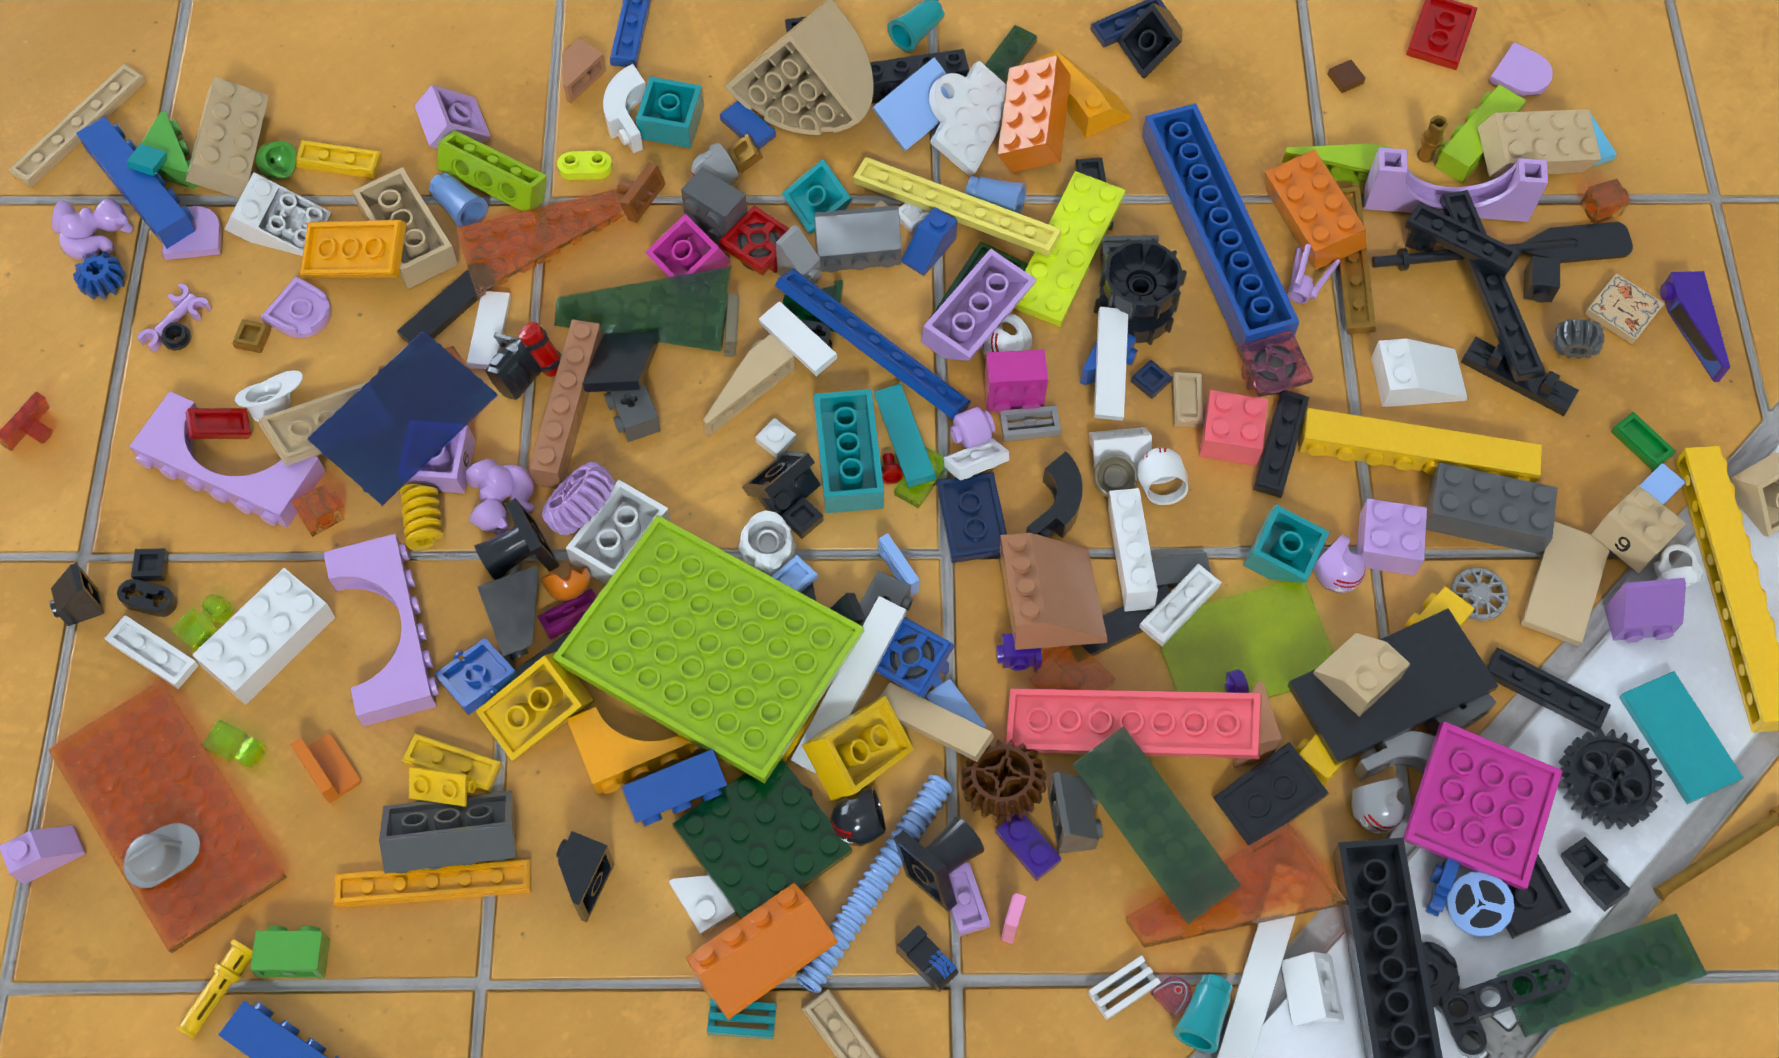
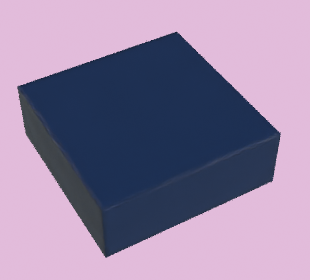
(1151, 379)

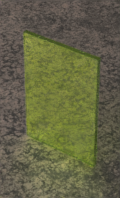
(1262, 632)

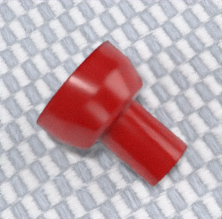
(890, 470)

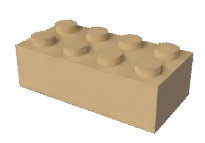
(1557, 136)
(227, 137)
(425, 245)

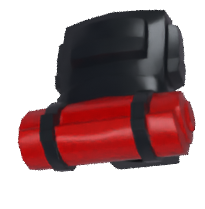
(522, 360)

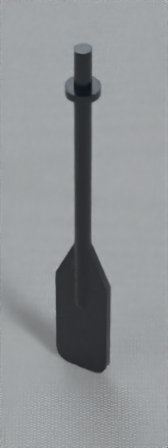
(1563, 243)

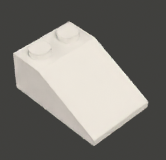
(1416, 373)

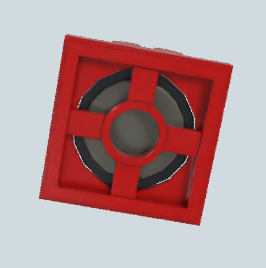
(754, 240)

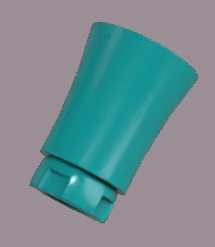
(915, 24)
(1205, 1014)

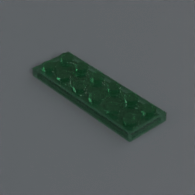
(1157, 825)
(1611, 973)

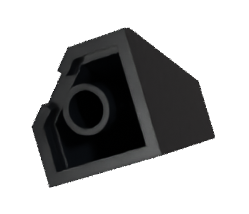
(511, 610)

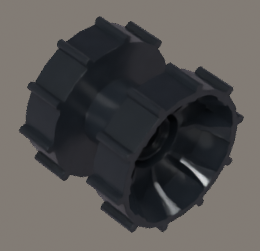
(1146, 269)

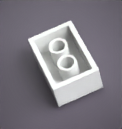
(614, 531)

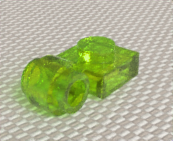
(196, 627)
(228, 741)

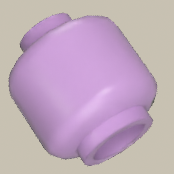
(972, 428)

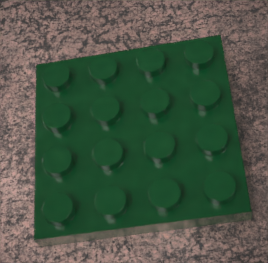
(761, 838)

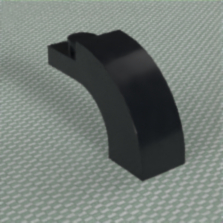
(1067, 488)

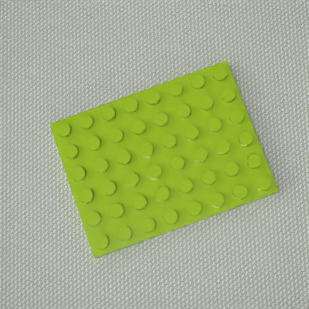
(710, 647)

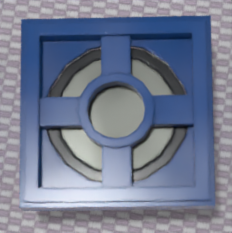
(915, 659)

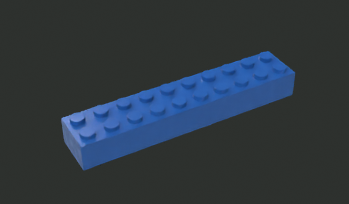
(1218, 225)

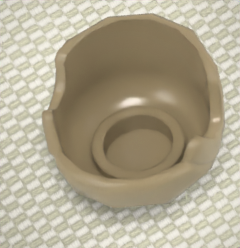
(1114, 473)

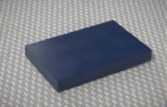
(971, 516)

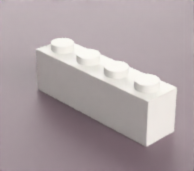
(1132, 550)

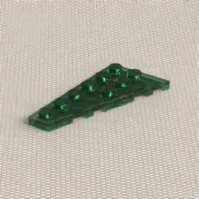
(681, 308)

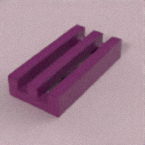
(566, 614)

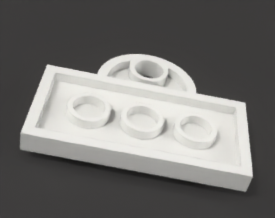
(968, 115)

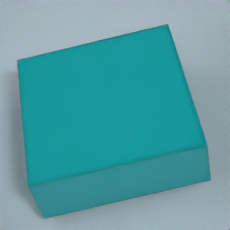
(147, 159)

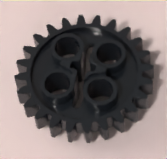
(1610, 779)

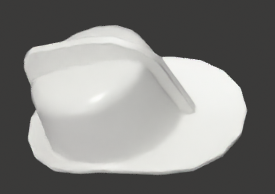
(269, 395)

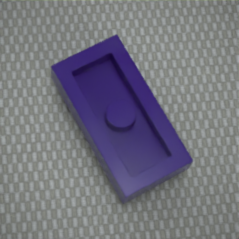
(1028, 846)

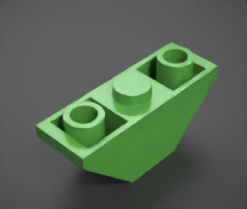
(164, 136)

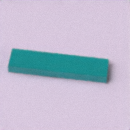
(904, 435)

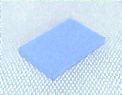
(907, 107)

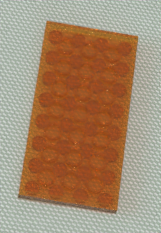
(151, 770)

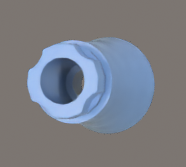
(998, 192)
(457, 200)

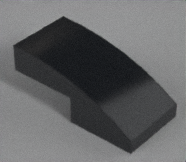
(1593, 874)

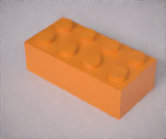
(1034, 114)
(1315, 209)

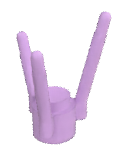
(1301, 285)

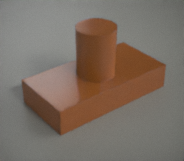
(641, 193)

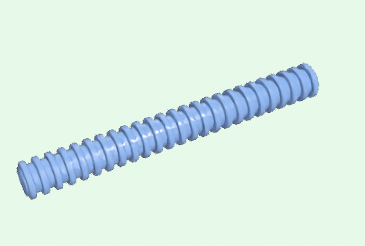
(875, 882)

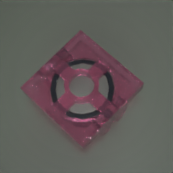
(1276, 365)

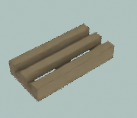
(731, 325)

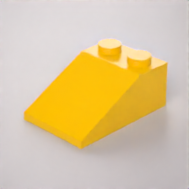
(533, 706)
(858, 748)

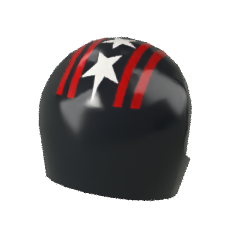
(859, 819)

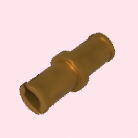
(1432, 138)

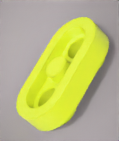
(584, 165)

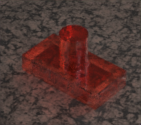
(27, 422)

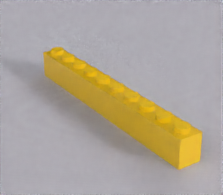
(1733, 582)

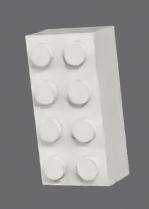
(264, 636)

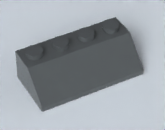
(446, 834)

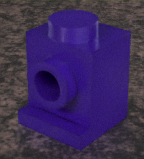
(1017, 659)

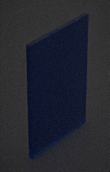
(402, 417)

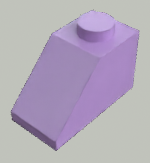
(41, 852)

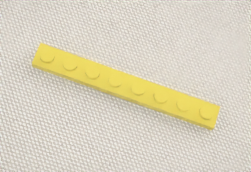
(961, 206)

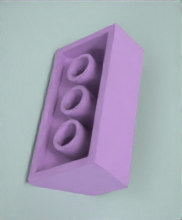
(976, 307)

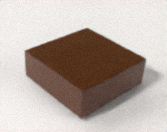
(1346, 76)

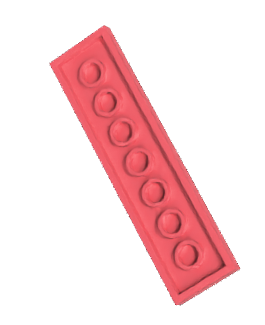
(1157, 720)

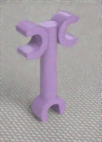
(183, 304)

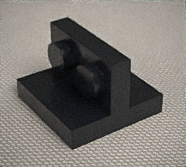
(783, 482)

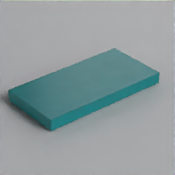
(1680, 737)

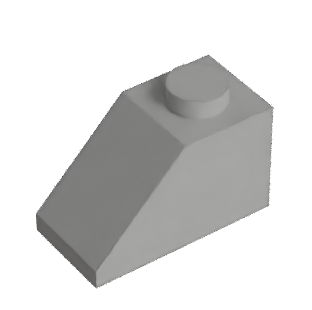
(796, 253)

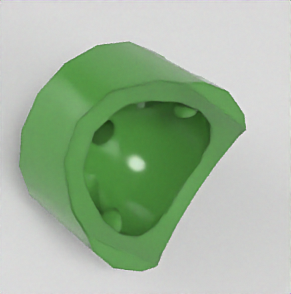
(276, 159)

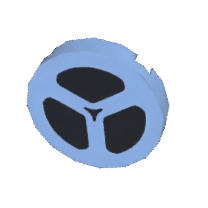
(1480, 904)

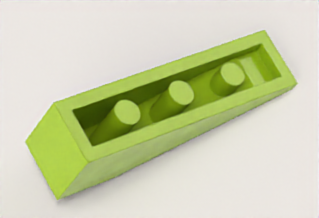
(1344, 162)

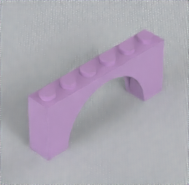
(1507, 197)
(269, 493)
(405, 681)

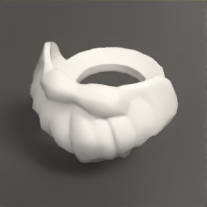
(1691, 573)

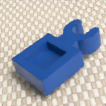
(1443, 879)

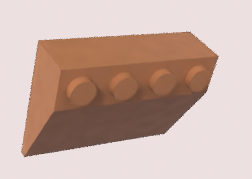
(1050, 592)

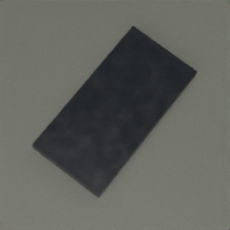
(1440, 678)

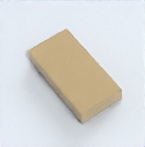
(1187, 399)

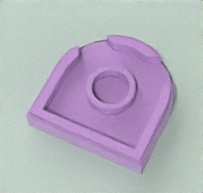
(1523, 72)
(202, 242)
(299, 310)

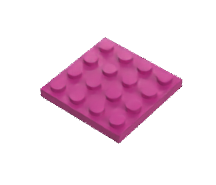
(1482, 805)

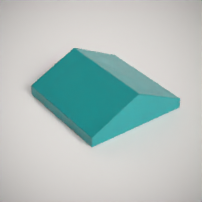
(816, 192)

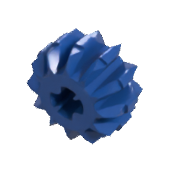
(99, 275)

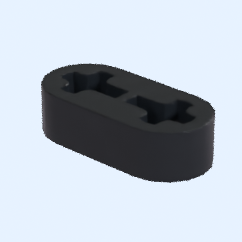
(148, 592)

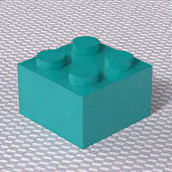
(670, 112)

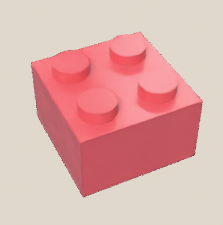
(1233, 428)

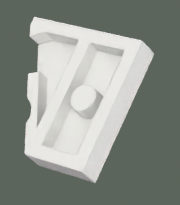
(702, 902)

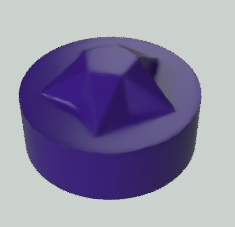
(1236, 682)

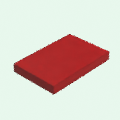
(1442, 32)

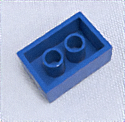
(674, 788)

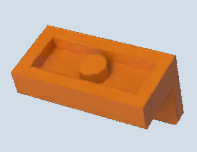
(327, 766)

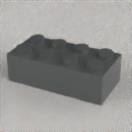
(1491, 508)

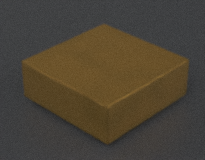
(744, 153)
(251, 336)

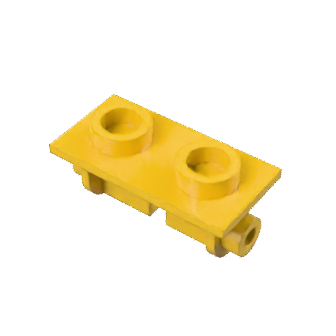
(440, 786)

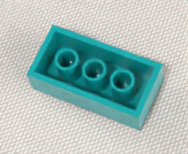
(848, 451)

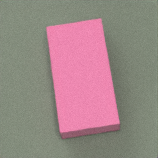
(1013, 917)

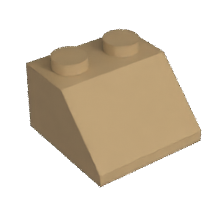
(1759, 493)
(1362, 671)

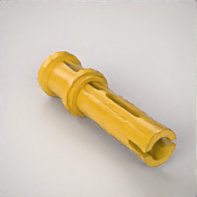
(226, 973)

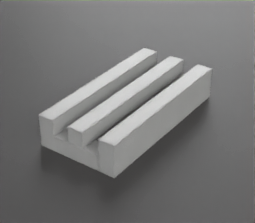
(1030, 428)

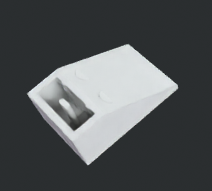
(273, 216)

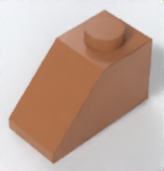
(580, 68)

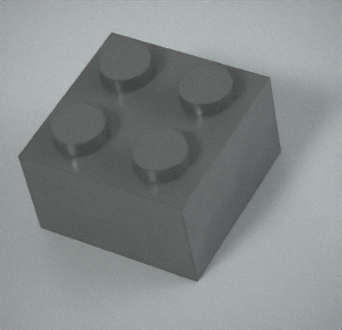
(713, 204)

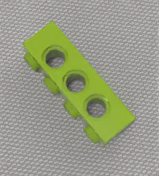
(491, 171)

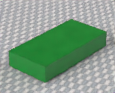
(1643, 441)

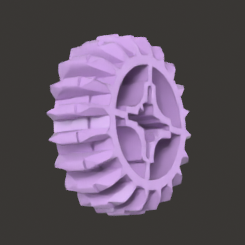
(578, 498)

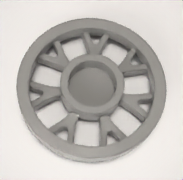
(1480, 593)

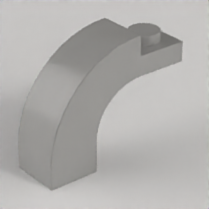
(1407, 749)

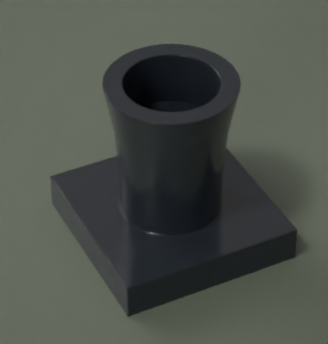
(516, 544)
(933, 864)

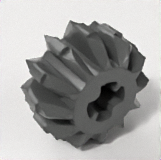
(1578, 338)

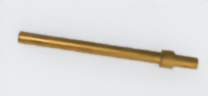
(1718, 854)

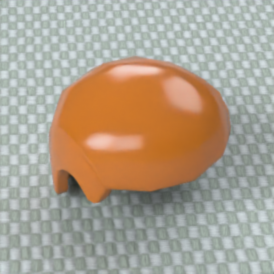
(568, 587)

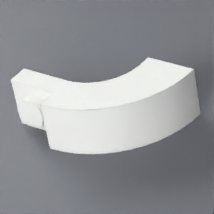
(619, 99)

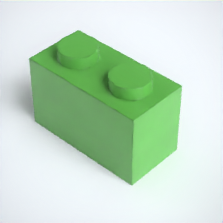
(290, 953)

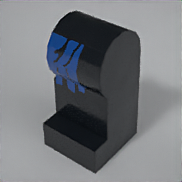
(926, 959)

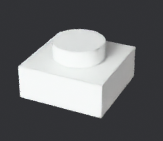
(775, 438)

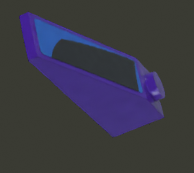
(1693, 312)

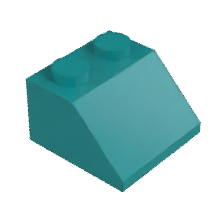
(1286, 547)

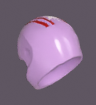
(1339, 568)

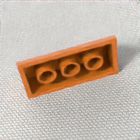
(761, 950)

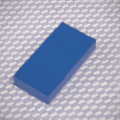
(745, 121)

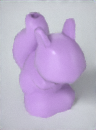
(78, 228)
(496, 485)

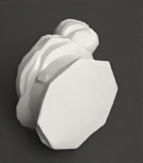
(767, 542)

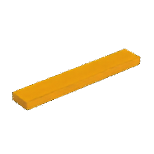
(422, 885)

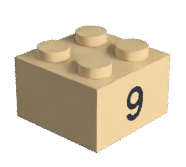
(1638, 529)

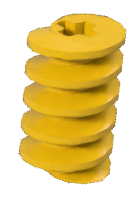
(420, 516)

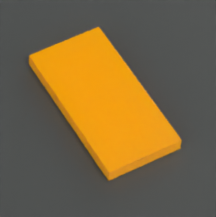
(353, 249)

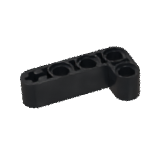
(1508, 1000)

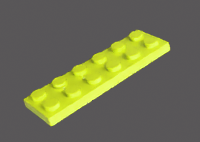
(1084, 219)

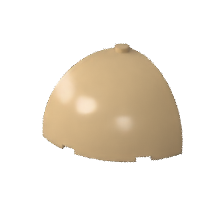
(810, 77)

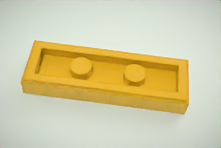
(338, 159)
(440, 756)

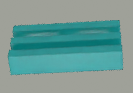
(744, 1032)

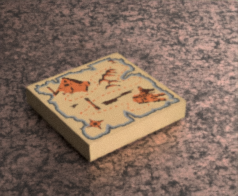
(1624, 308)

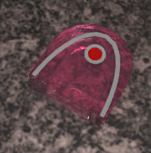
(1173, 995)

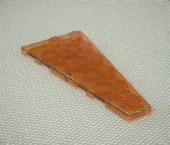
(528, 238)
(1276, 880)

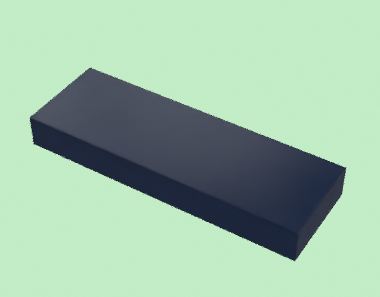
(1112, 27)

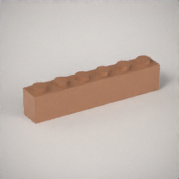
(565, 406)

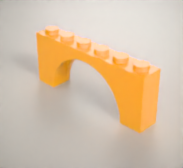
(616, 759)

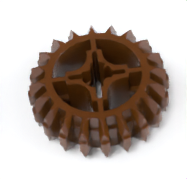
(1017, 791)

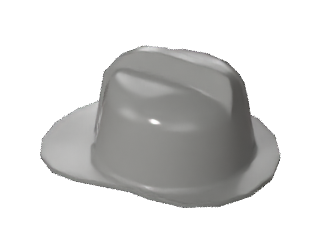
(161, 854)

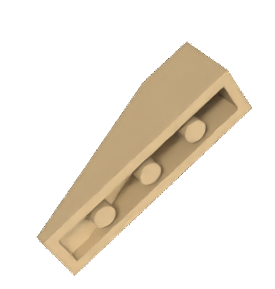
(759, 371)

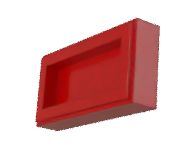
(218, 423)

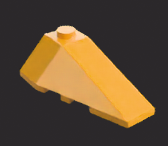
(1089, 101)

